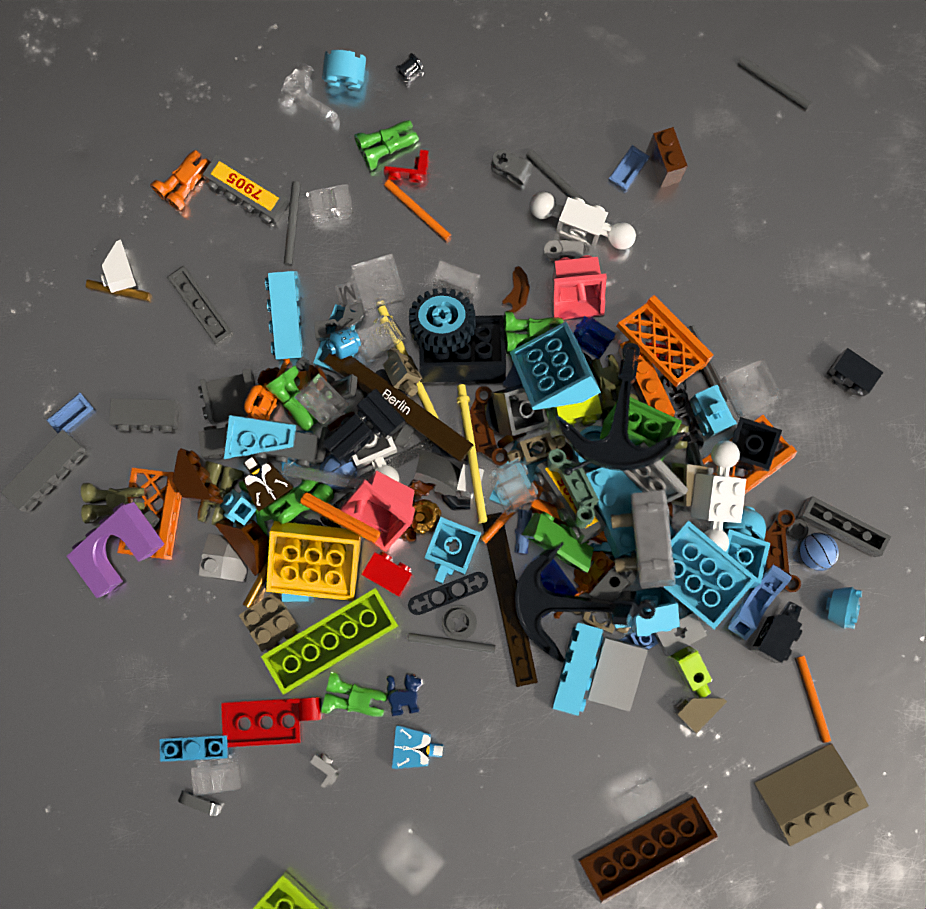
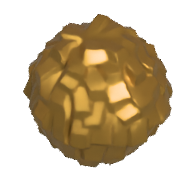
(425, 516)

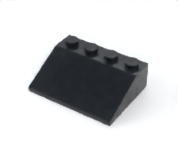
(478, 360)

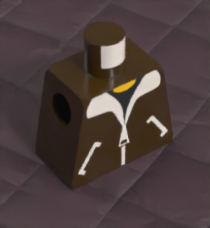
(265, 483)

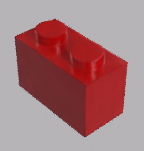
(387, 574)

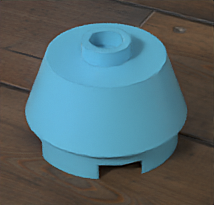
(844, 607)

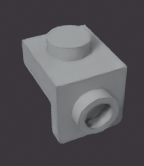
(324, 762)

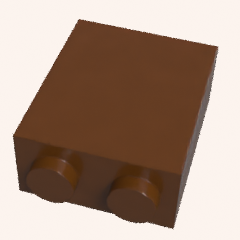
(667, 157)

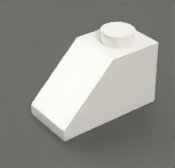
(117, 269)

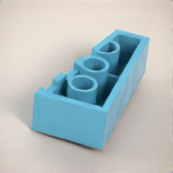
(285, 314)
(576, 668)

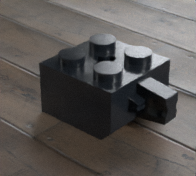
(778, 634)

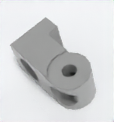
(560, 249)

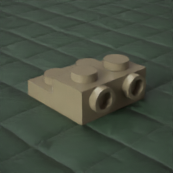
(269, 622)

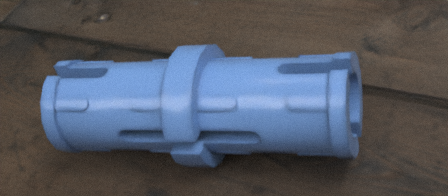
(522, 542)

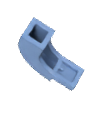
(757, 601)

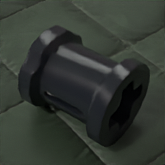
(408, 67)

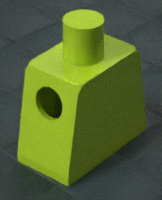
(689, 663)

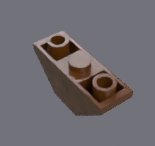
(193, 479)
(247, 541)

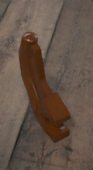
(518, 296)

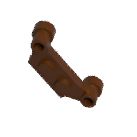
(482, 433)
(778, 547)

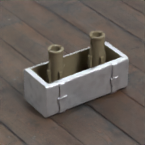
(652, 539)

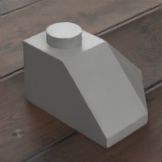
(221, 560)

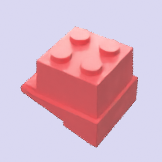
(578, 288)
(384, 506)

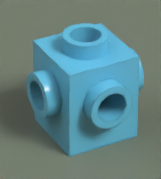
(238, 506)

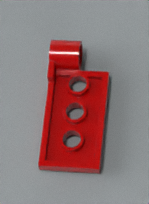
(300, 708)

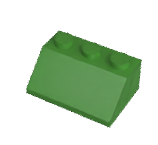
(644, 424)
(547, 533)

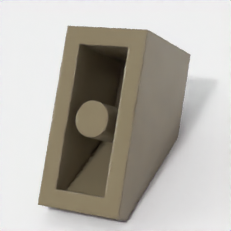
(698, 711)

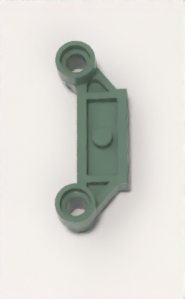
(577, 486)

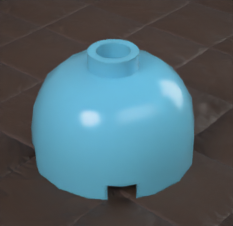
(751, 524)

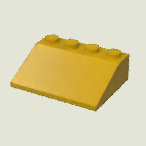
(313, 561)

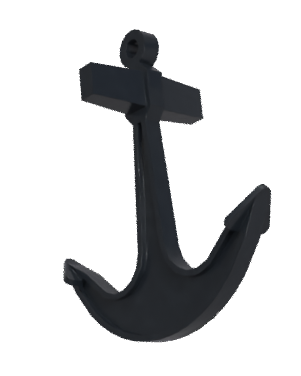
(616, 449)
(535, 601)

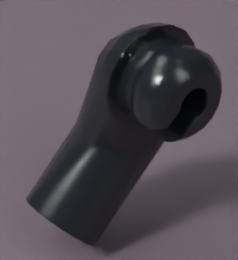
(455, 503)

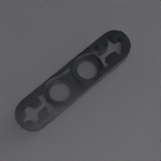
(685, 410)
(449, 597)

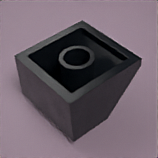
(755, 444)

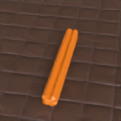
(340, 517)

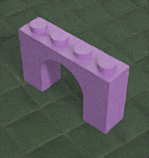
(90, 555)

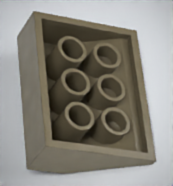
(810, 795)

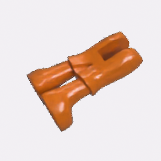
(186, 175)

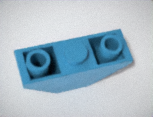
(193, 748)

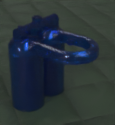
(593, 335)

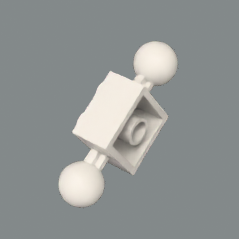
(582, 221)
(376, 449)
(719, 496)

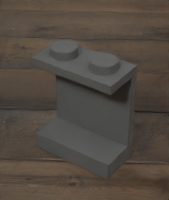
(226, 396)

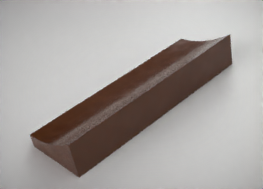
(649, 850)

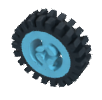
(442, 308)

